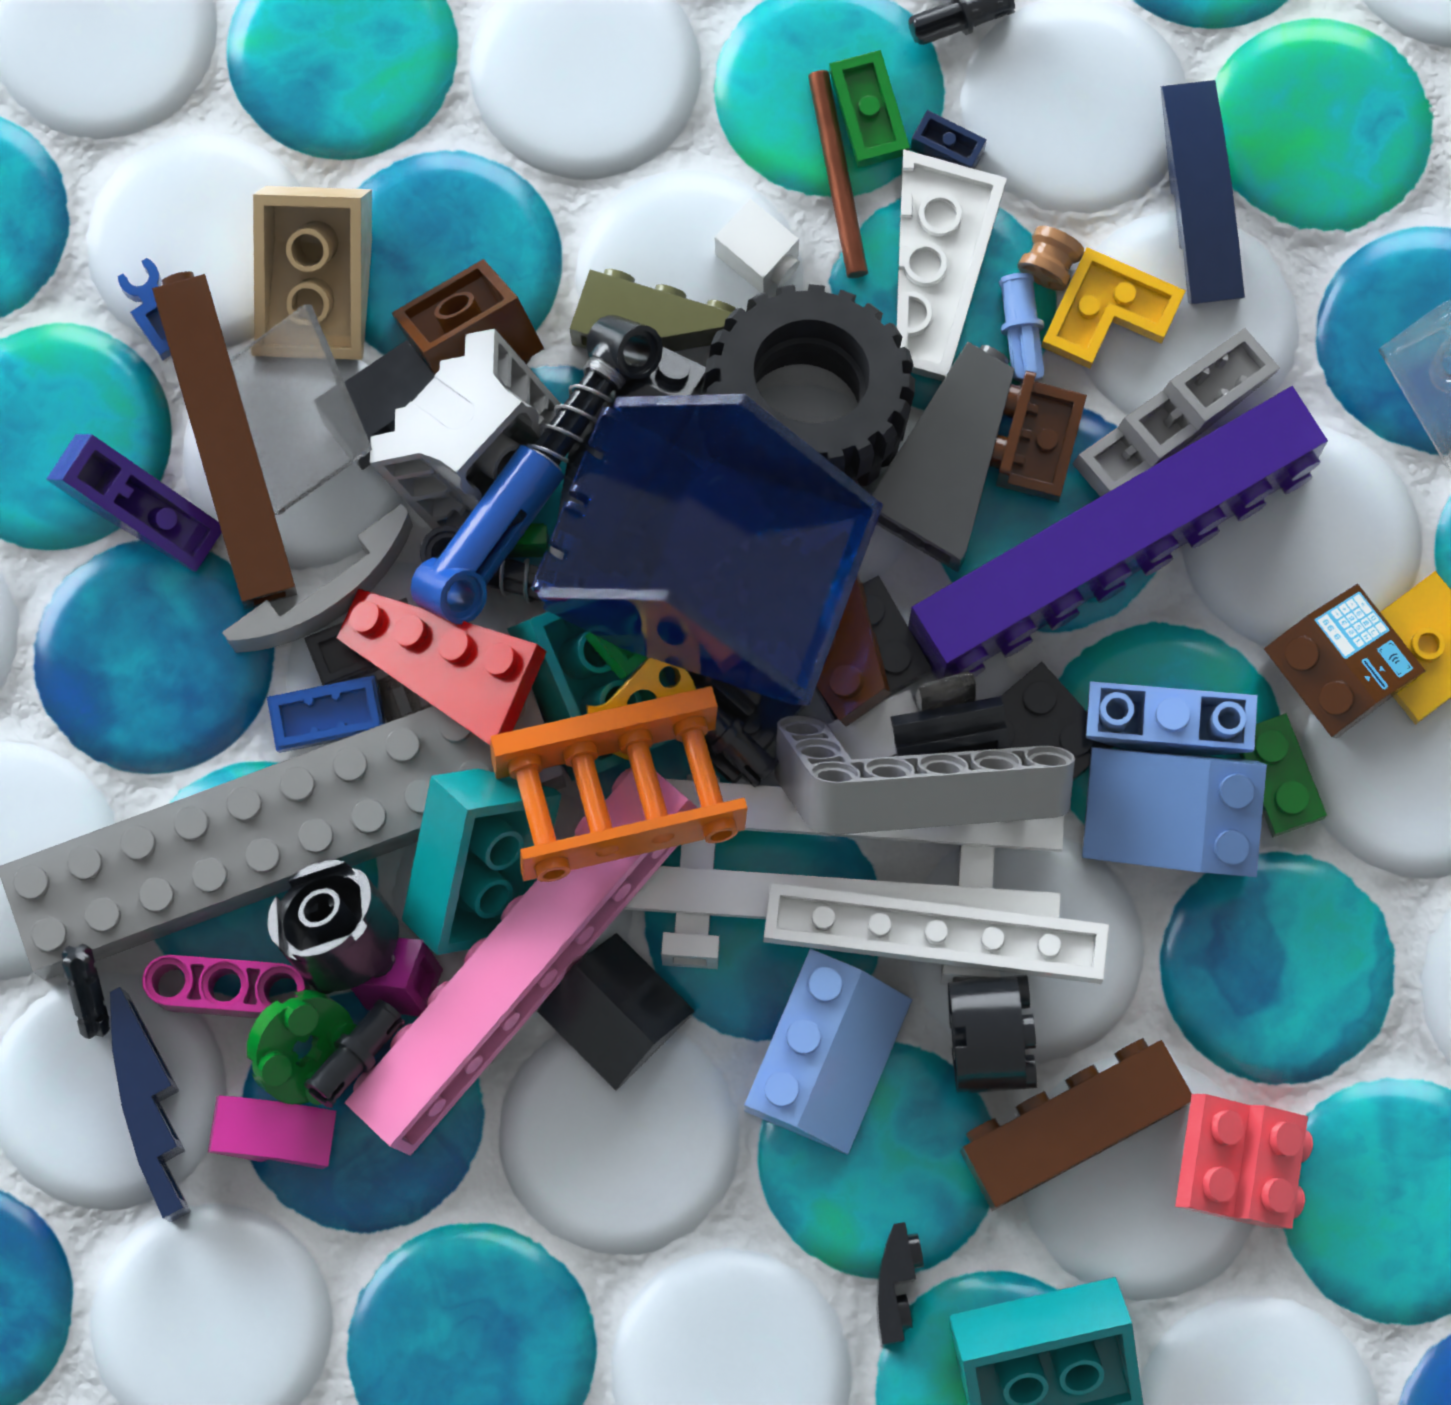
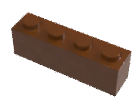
(1076, 1124)

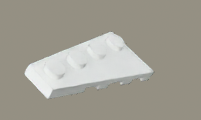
(941, 250)

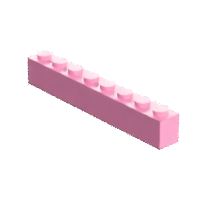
(503, 983)

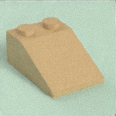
(314, 252)

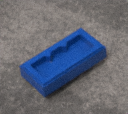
(325, 713)

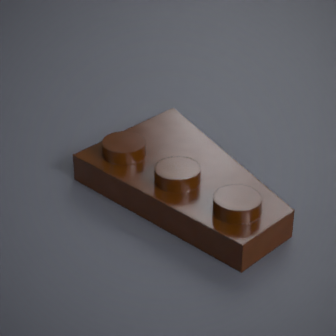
(854, 670)

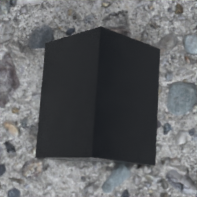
(615, 1010)

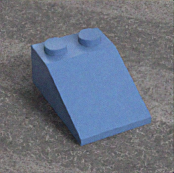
(1174, 811)

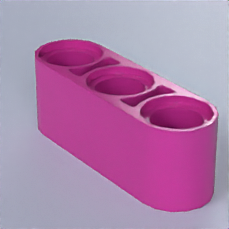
(201, 977)

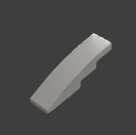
(1177, 413)

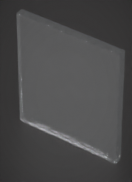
(297, 409)

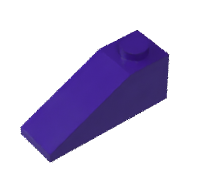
(134, 500)

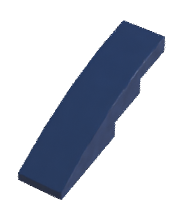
(1202, 191)
(142, 1086)

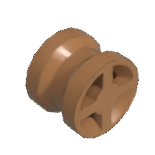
(1051, 257)

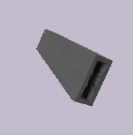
(942, 467)

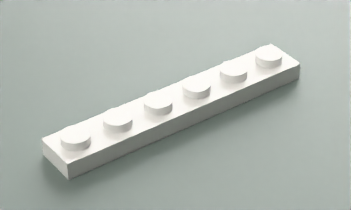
(936, 933)

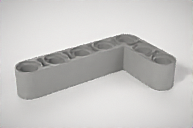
(916, 790)

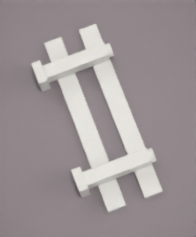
(701, 891)

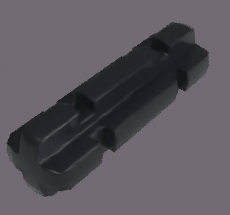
(85, 991)

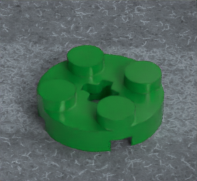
(279, 1029)

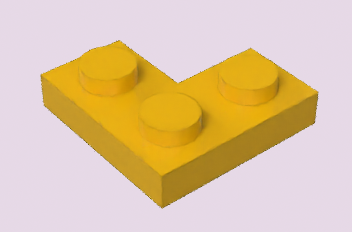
(1108, 293)

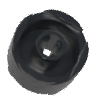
(334, 927)
(992, 1034)

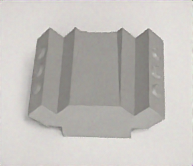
(463, 430)

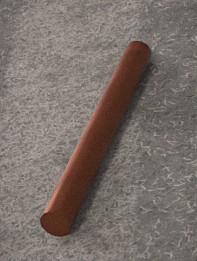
(838, 174)

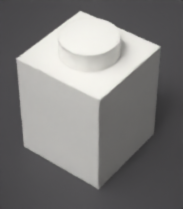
(758, 247)

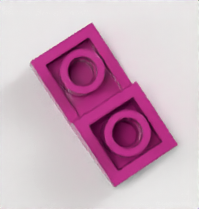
(272, 1131)

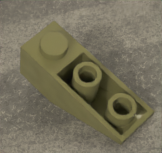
(666, 309)

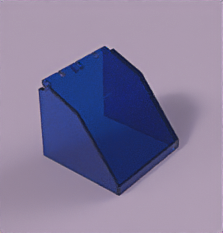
(709, 542)

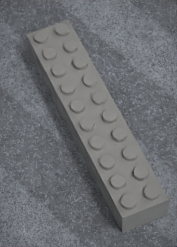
(240, 839)

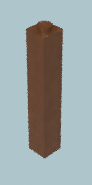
(224, 439)

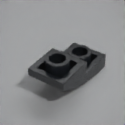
(897, 1266)

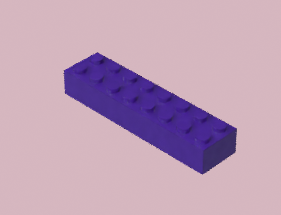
(1118, 536)

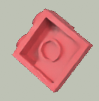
(1243, 1162)

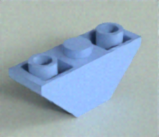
(1171, 719)

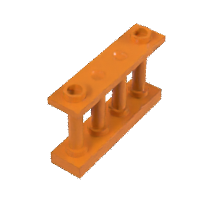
(632, 731)

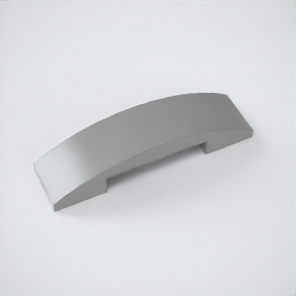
(266, 629)

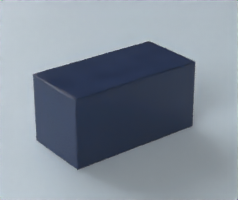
(947, 141)

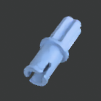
(1022, 325)

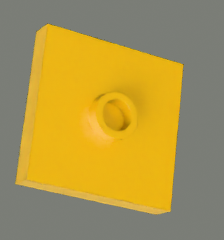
(1424, 625)

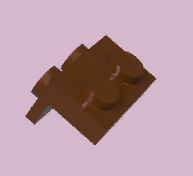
(1040, 438)

